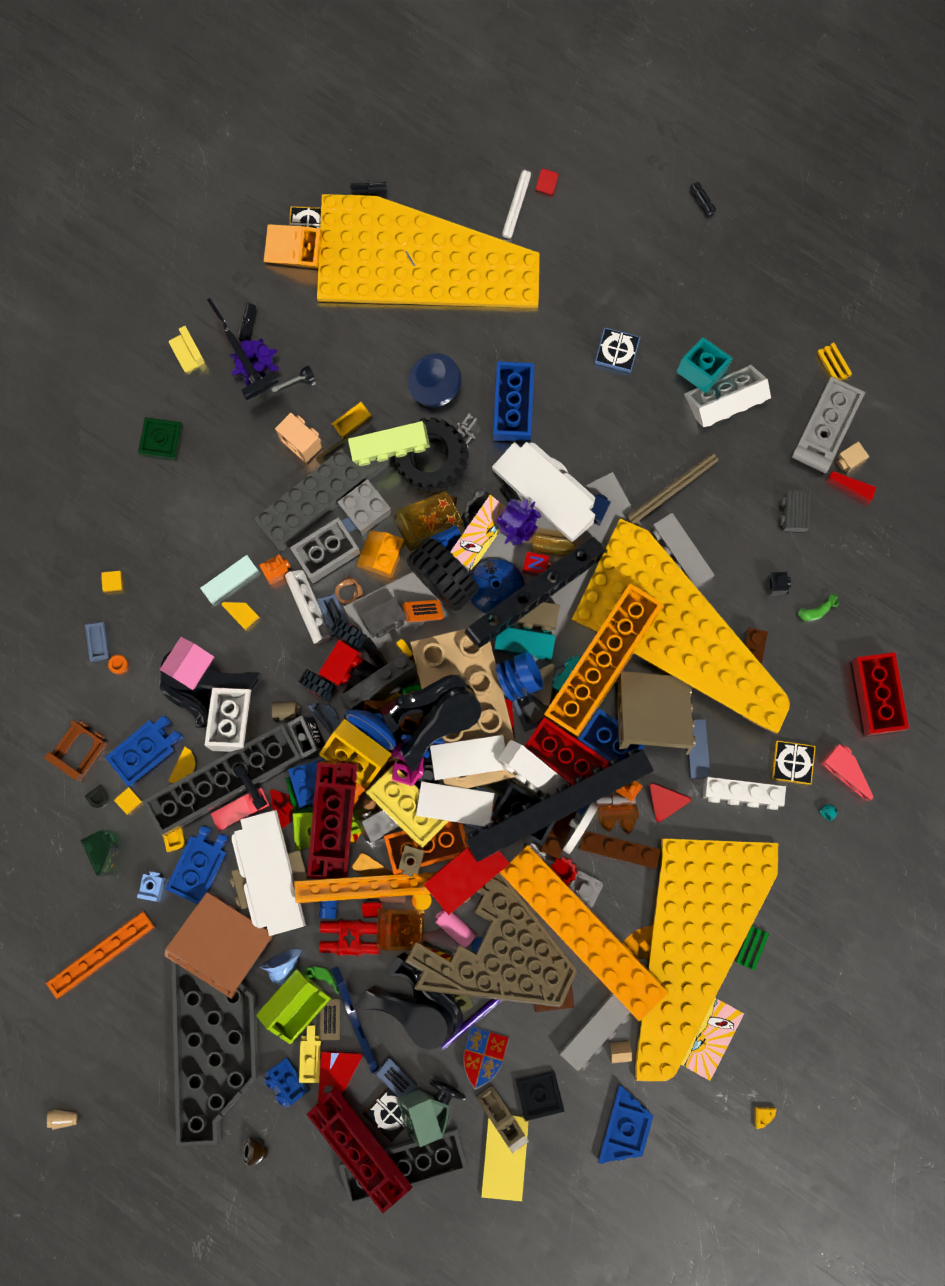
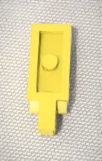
(309, 1057)

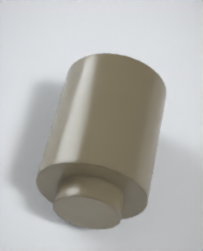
(285, 710)

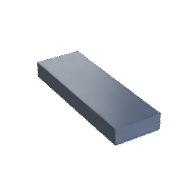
(699, 756)

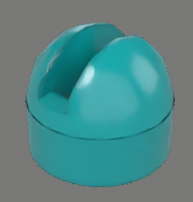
(829, 812)

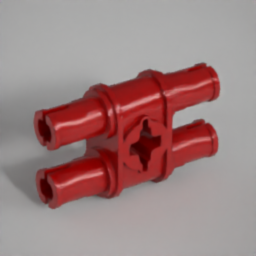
(342, 947)

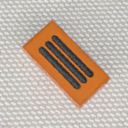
(423, 610)

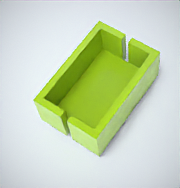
(293, 1007)

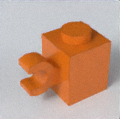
(275, 569)

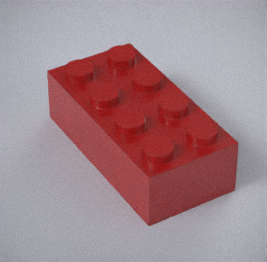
(880, 694)
(563, 752)

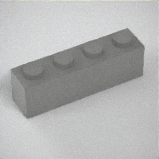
(682, 550)
(595, 1032)

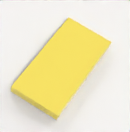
(401, 805)
(503, 1170)

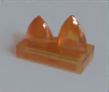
(625, 813)

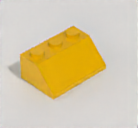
(353, 745)

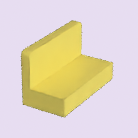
(186, 350)

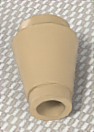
(60, 1118)

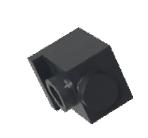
(779, 583)

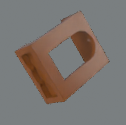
(75, 730)

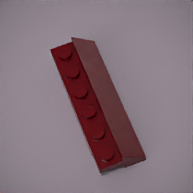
(332, 819)
(359, 1150)

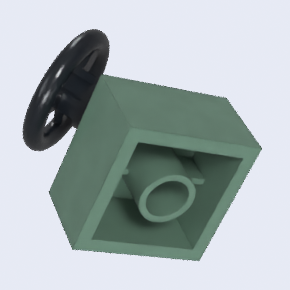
(427, 1115)

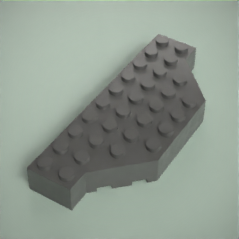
(212, 1054)

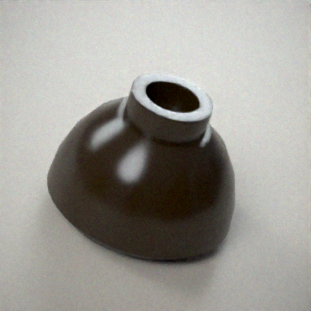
(253, 1151)

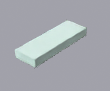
(229, 579)

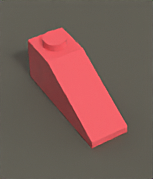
(846, 768)
(238, 810)

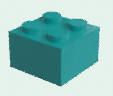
(704, 365)

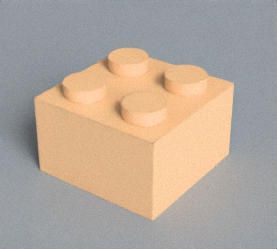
(298, 437)

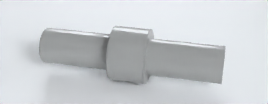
(615, 800)

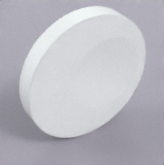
(580, 827)

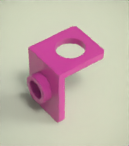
(411, 777)

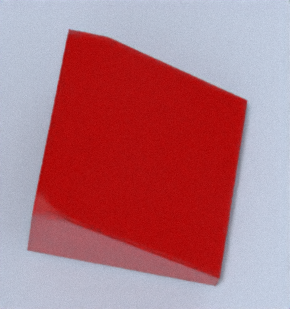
(547, 181)
(370, 909)

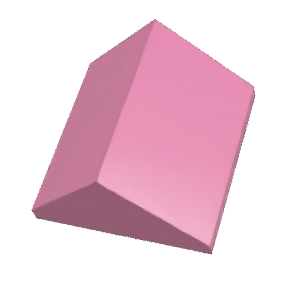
(187, 663)

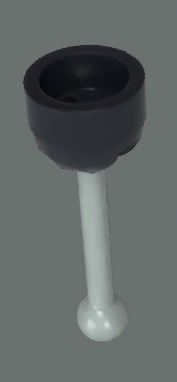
(305, 374)

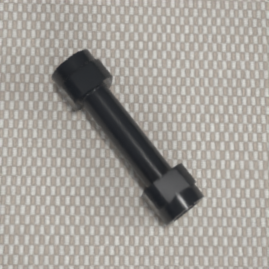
(241, 772)

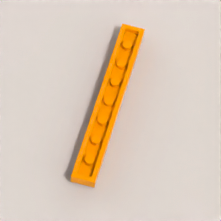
(360, 887)

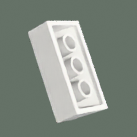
(729, 396)

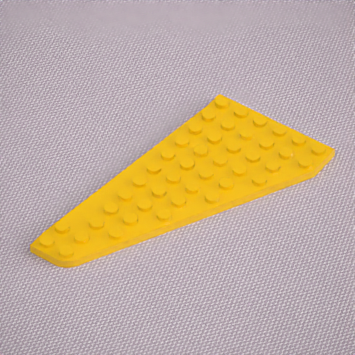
(688, 633)
(700, 921)

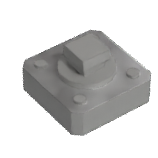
(586, 888)

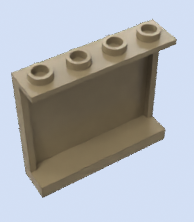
(654, 711)

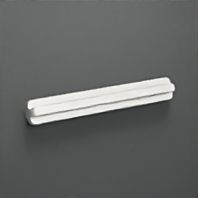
(516, 204)

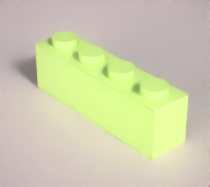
(389, 443)

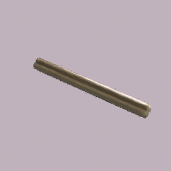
(673, 488)

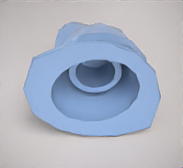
(282, 966)

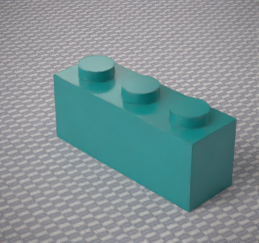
(518, 641)

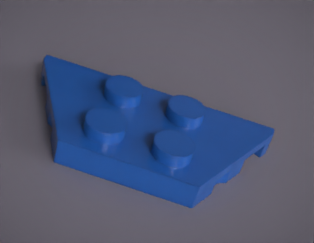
(626, 1129)

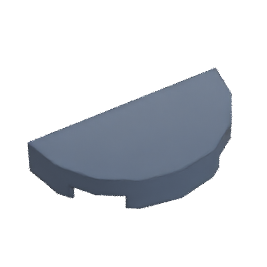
(326, 715)

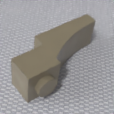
(502, 1119)

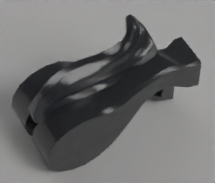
(198, 700)
(449, 709)
(427, 1017)

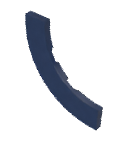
(354, 1019)

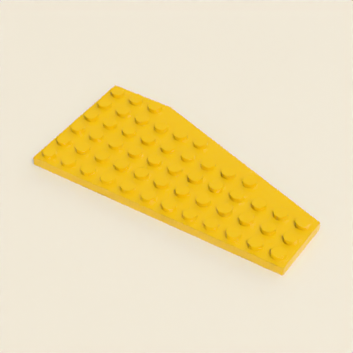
(454, 265)

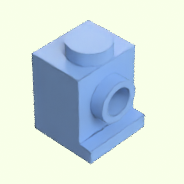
(156, 892)

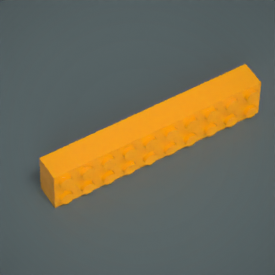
(584, 932)

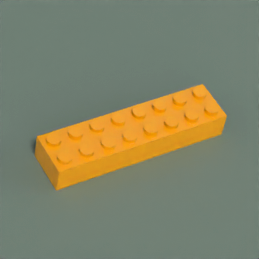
(604, 660)

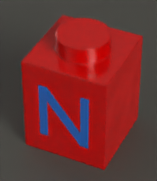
(535, 564)

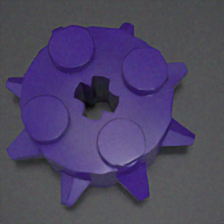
(255, 351)
(518, 521)

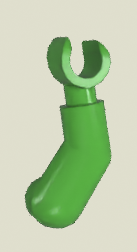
(818, 613)
(321, 974)

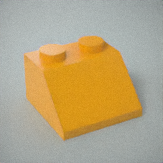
(381, 553)

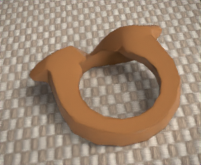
(347, 581)

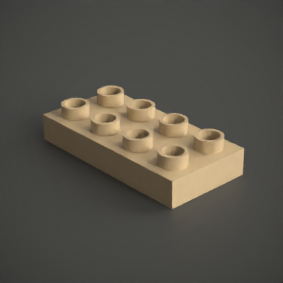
(457, 655)

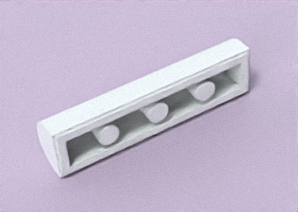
(308, 606)

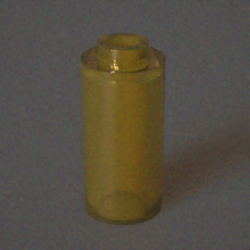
(552, 545)

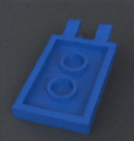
(143, 750)
(198, 866)

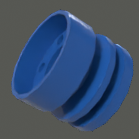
(519, 676)

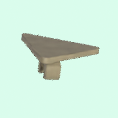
(546, 693)

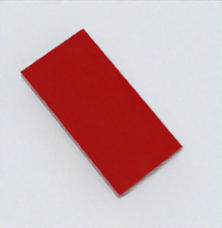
(463, 878)

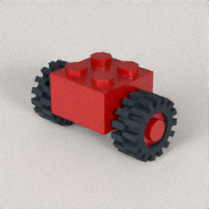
(340, 662)

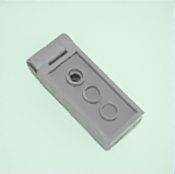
(832, 418)

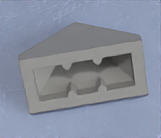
(440, 941)

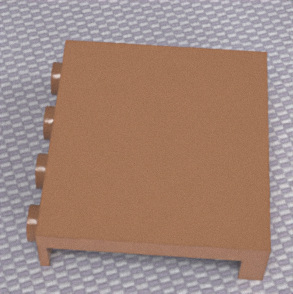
(218, 944)

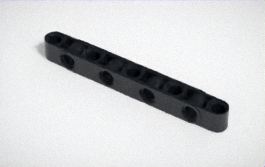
(535, 592)

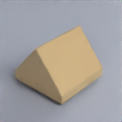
(620, 1051)

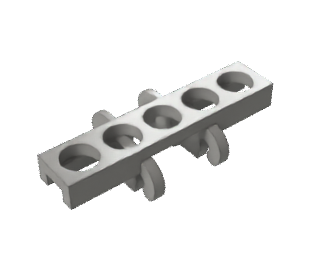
(466, 431)

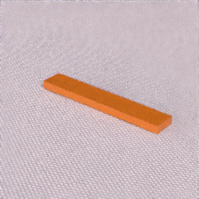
(100, 954)

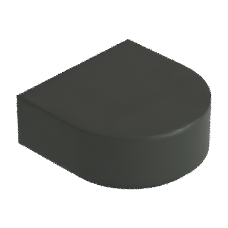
(97, 797)

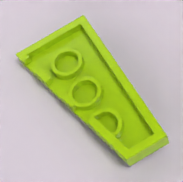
(302, 827)

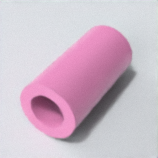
(455, 928)

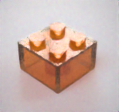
(399, 928)

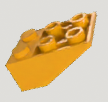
(293, 245)

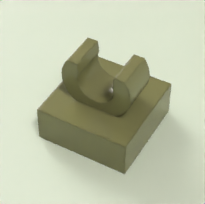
(464, 1002)

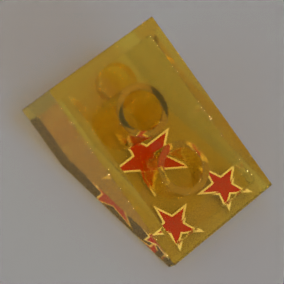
(426, 519)

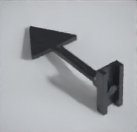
(259, 384)

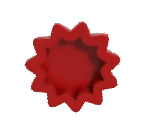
(566, 869)

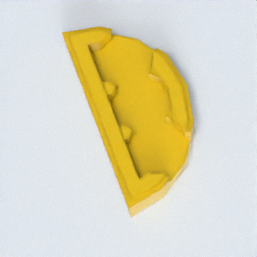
(185, 766)

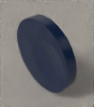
(434, 380)

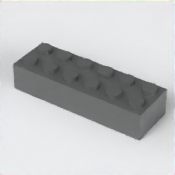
(418, 1164)

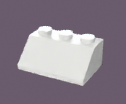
(227, 719)

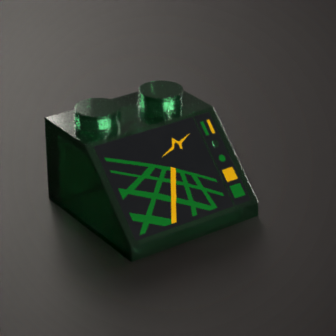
(102, 851)

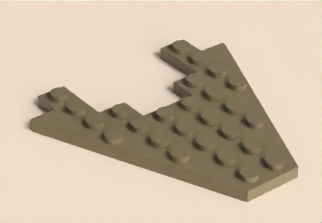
(513, 961)

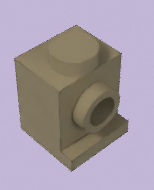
(417, 855)

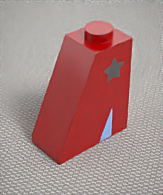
(336, 1070)

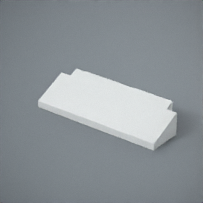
(556, 494)
(268, 874)

